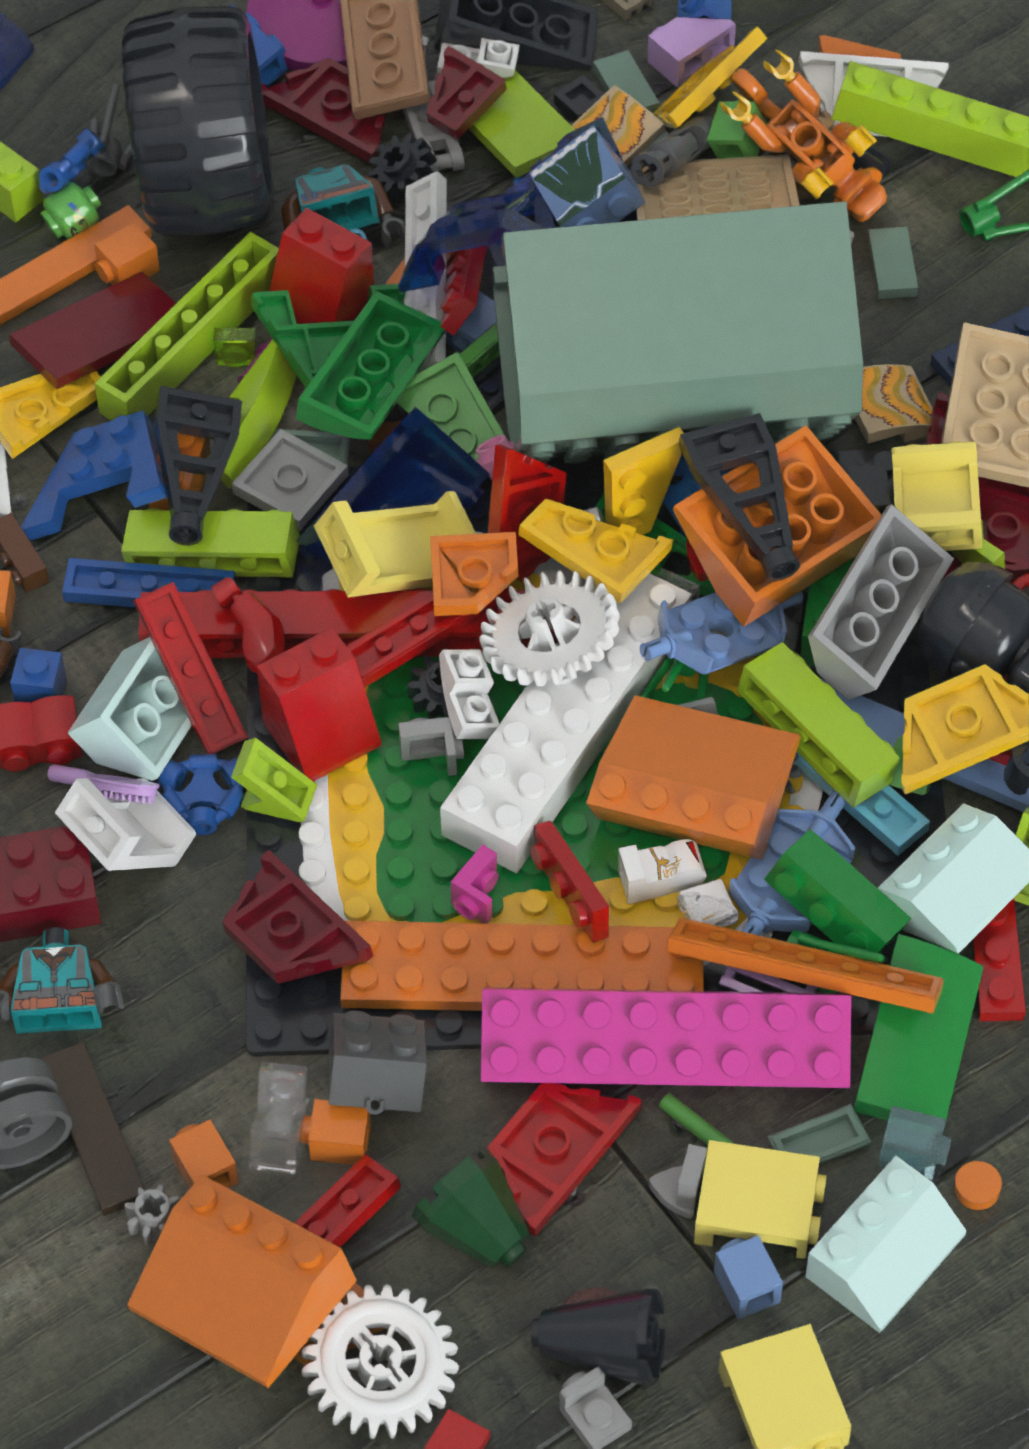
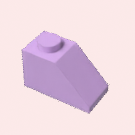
(688, 44)

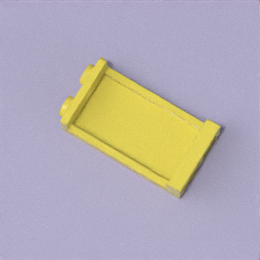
(388, 546)

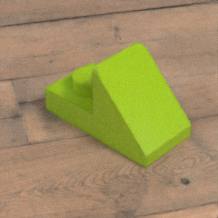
(272, 783)

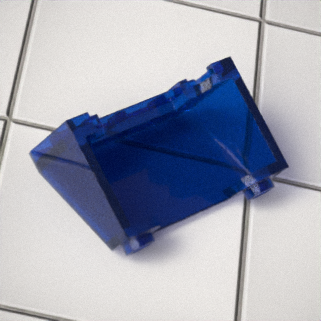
(406, 471)

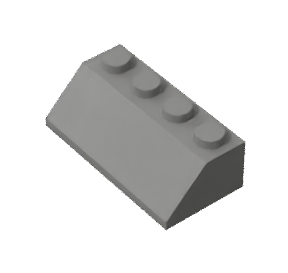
(877, 605)

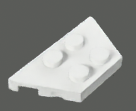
(827, 71)

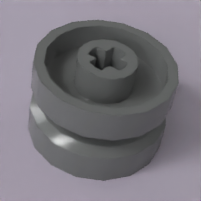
(31, 1112)

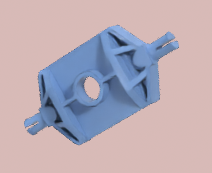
(688, 637)
(761, 902)

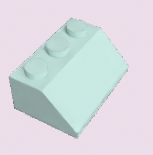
(133, 715)
(959, 878)
(885, 1245)

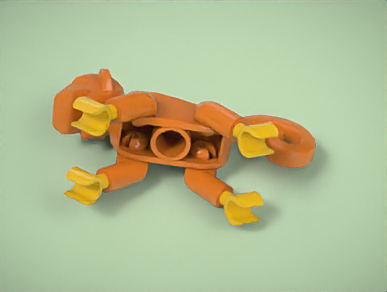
(822, 156)

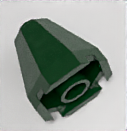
(476, 1212)

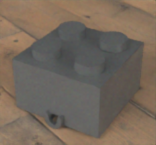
(377, 1061)

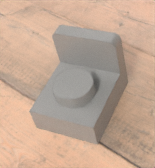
(593, 1409)

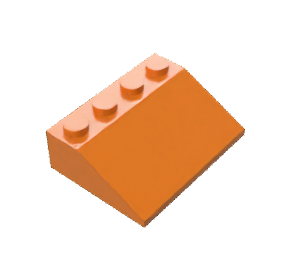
(825, 517)
(694, 776)
(239, 1281)

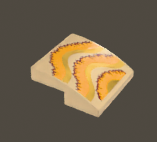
(627, 120)
(893, 404)

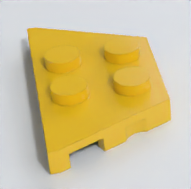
(698, 88)
(961, 725)

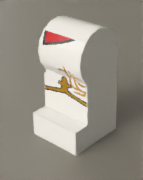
(659, 870)

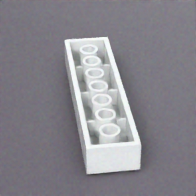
(554, 737)

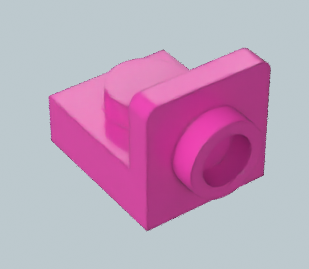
(473, 884)

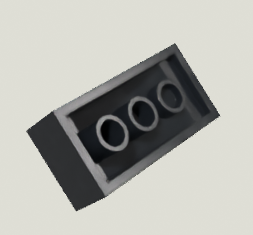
(546, 30)

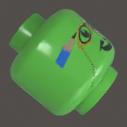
(70, 210)

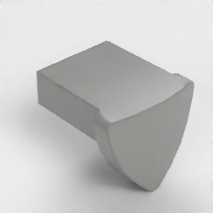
(681, 1185)

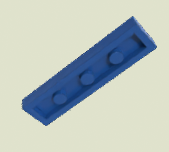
(123, 582)

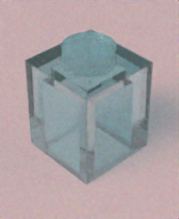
(915, 1140)

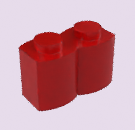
(37, 732)

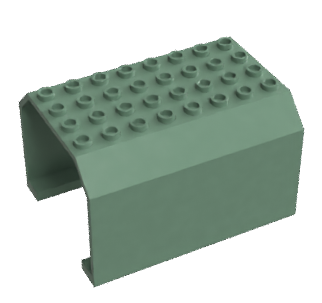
(677, 327)

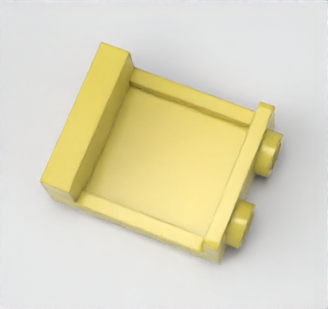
(940, 492)
(761, 1194)
(786, 1392)

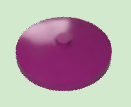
(305, 28)

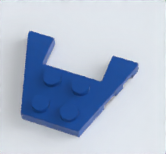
(97, 460)

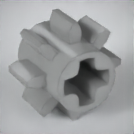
(141, 1212)

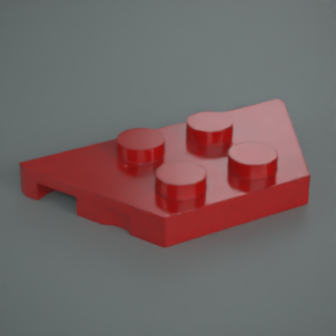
(516, 491)
(556, 1144)

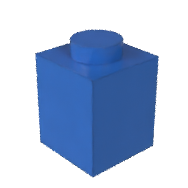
(38, 675)

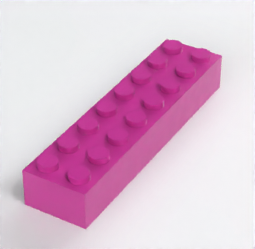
(666, 1037)

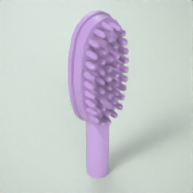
(108, 785)

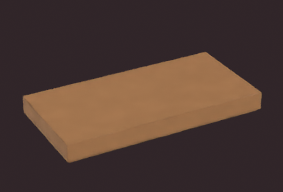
(384, 55)

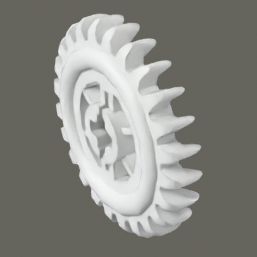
(558, 605)
(411, 1393)

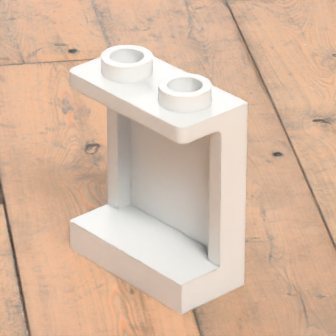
(125, 832)

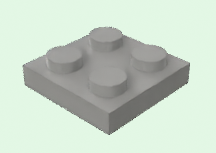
(290, 478)

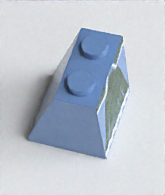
(587, 183)

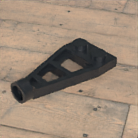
(201, 417)
(731, 446)

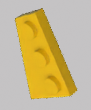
(36, 408)
(639, 481)
(594, 548)

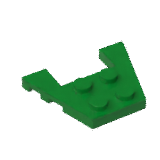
(309, 344)

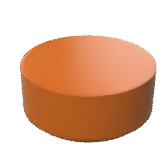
(977, 1185)

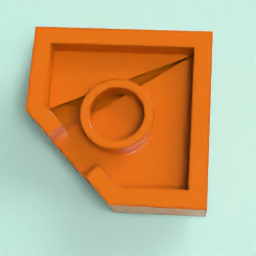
(471, 570)

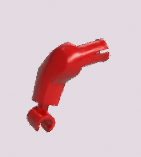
(261, 627)

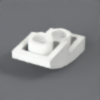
(493, 55)
(465, 691)

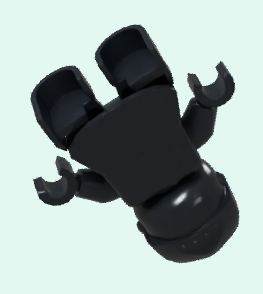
(979, 621)

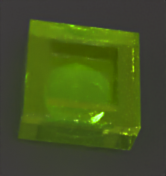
(234, 346)

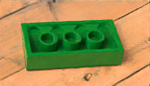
(369, 369)
(917, 1052)

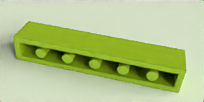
(934, 119)
(186, 331)

